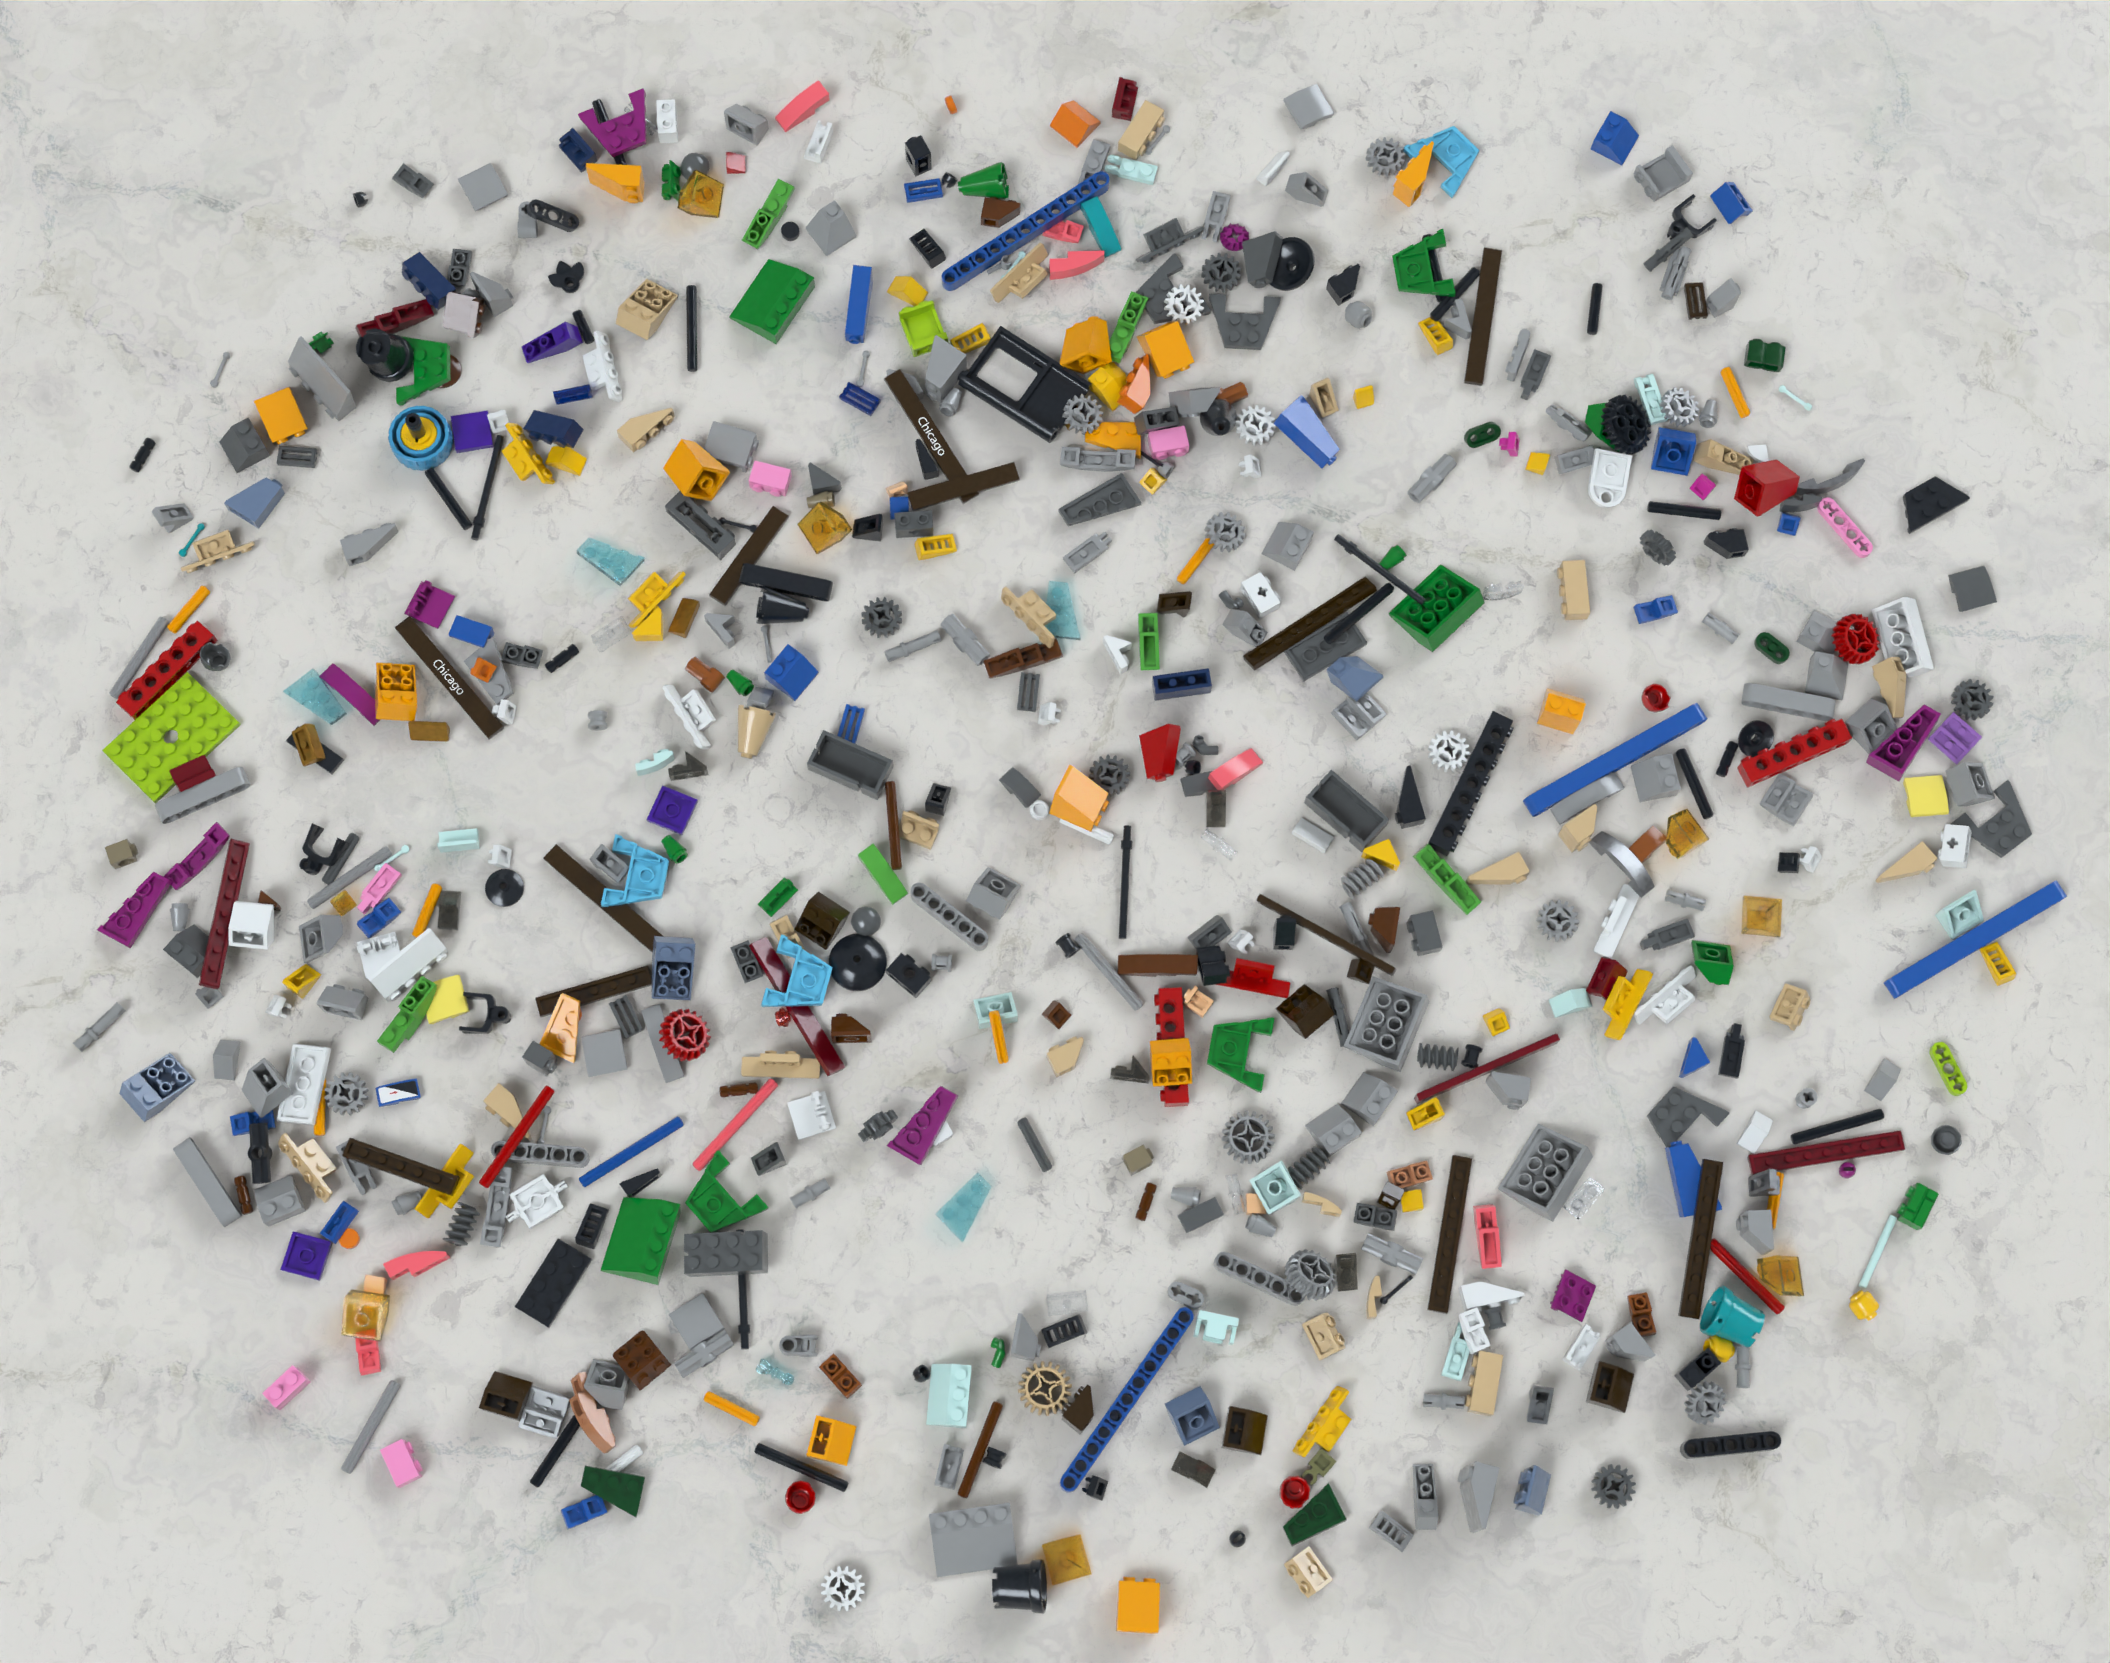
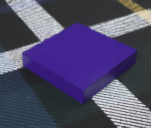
(472, 431)
(672, 810)
(306, 1256)

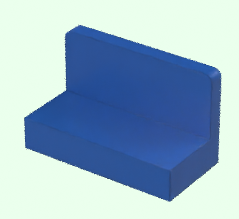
(1730, 202)
(471, 631)

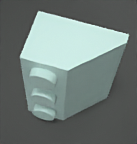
(949, 1395)

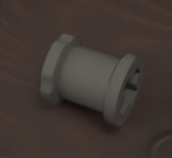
(1495, 1318)

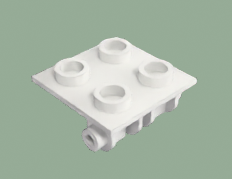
(377, 952)
(811, 1115)

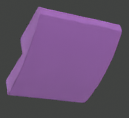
(1954, 738)

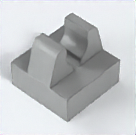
(208, 996)

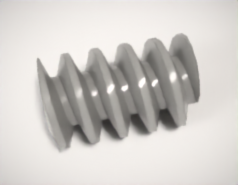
(1361, 876)

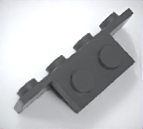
(1166, 236)

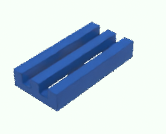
(918, 195)
(854, 709)
(339, 1222)

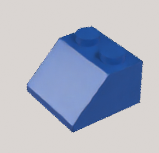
(1615, 138)
(1673, 451)
(791, 672)

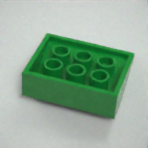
(773, 300)
(1447, 606)
(641, 1239)

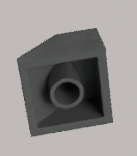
(243, 445)
(189, 949)

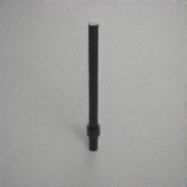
(479, 520)
(1352, 548)
(1126, 845)
(744, 1327)

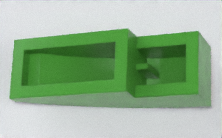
(1148, 641)
(882, 874)

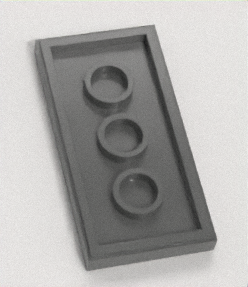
(1314, 654)

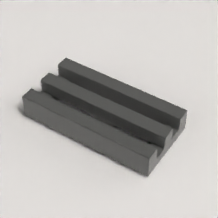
(313, 451)
(1028, 676)
(619, 1002)

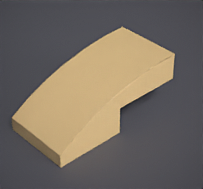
(784, 927)
(1327, 1206)
(1374, 1292)

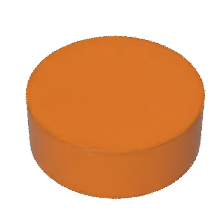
(950, 104)
(349, 1239)

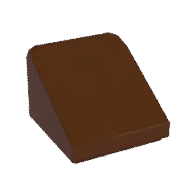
(265, 899)
(1056, 1014)

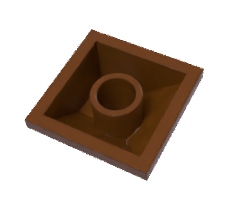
(1384, 926)
(848, 1030)

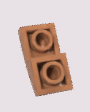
(1410, 1175)

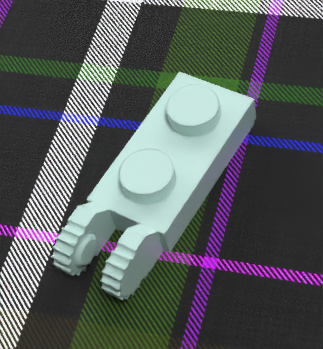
(1132, 169)
(1456, 1357)

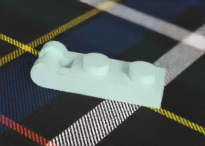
(1650, 398)

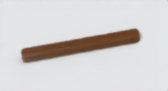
(893, 826)
(980, 1449)

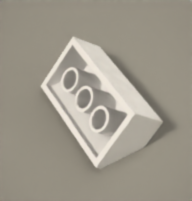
(1903, 635)
(408, 965)

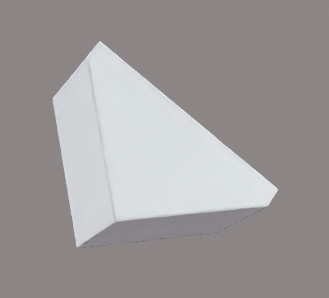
(1755, 1132)

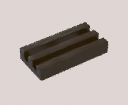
(1697, 315)

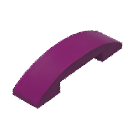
(351, 691)
(199, 857)

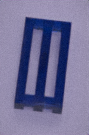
(572, 394)
(876, 400)

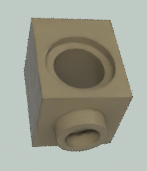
(121, 853)
(1138, 1159)

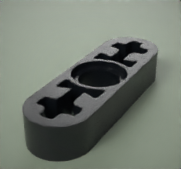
(546, 219)

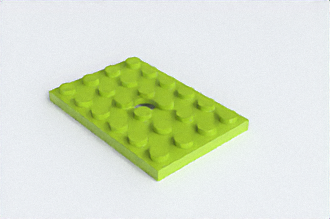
(185, 709)

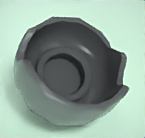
(693, 162)
(214, 657)
(866, 921)
(1946, 1139)

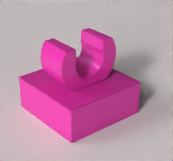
(1510, 444)
(1702, 486)

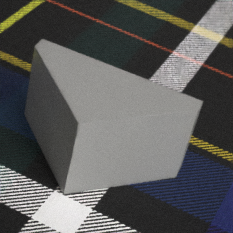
(226, 1059)
(1883, 1080)

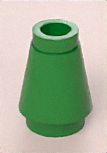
(1393, 557)
(740, 683)
(674, 849)

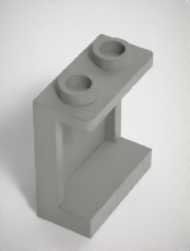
(1663, 174)
(731, 445)

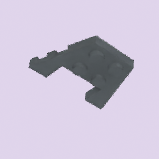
(1157, 288)
(1243, 329)
(2004, 829)
(1678, 1111)

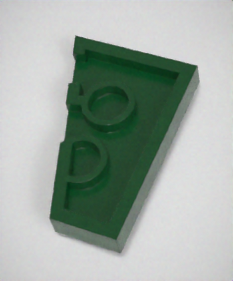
(616, 1487)
(1316, 1517)

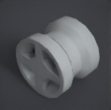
(597, 720)

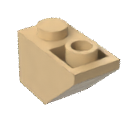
(1065, 1057)

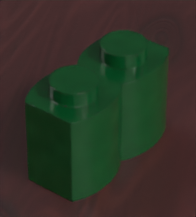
(1764, 356)

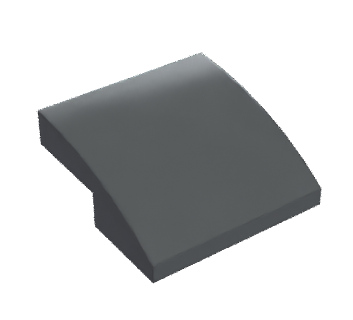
(1972, 588)

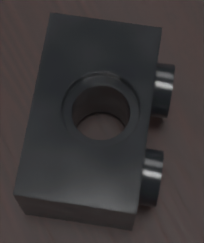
(918, 155)
(912, 985)

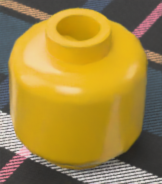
(1863, 1305)
(1720, 1347)

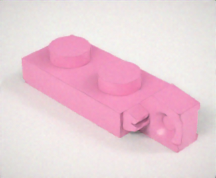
(378, 888)

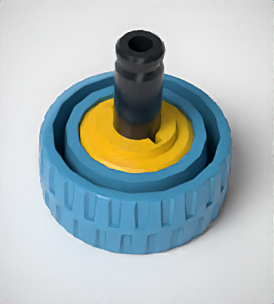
(420, 438)

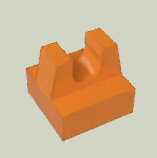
(483, 669)

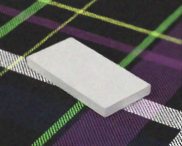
(306, 1080)

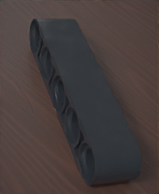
(786, 582)
(1739, 1441)

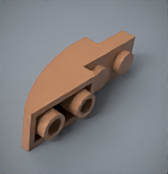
(592, 1420)

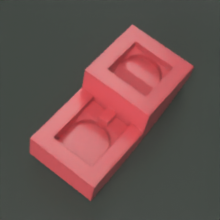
(1065, 232)
(368, 1356)

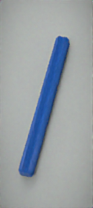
(631, 1151)

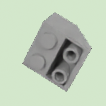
(265, 1087)

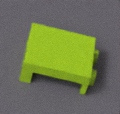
(921, 326)

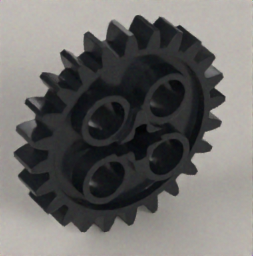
(1625, 424)

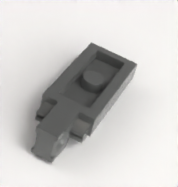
(1534, 373)
(1668, 935)

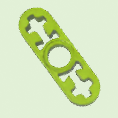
(1956, 1071)

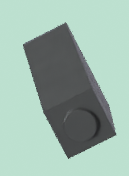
(1261, 258)

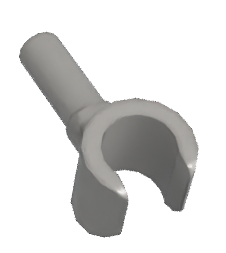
(1005, 266)

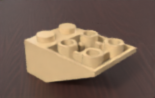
(645, 309)

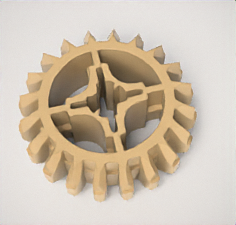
(1029, 1395)

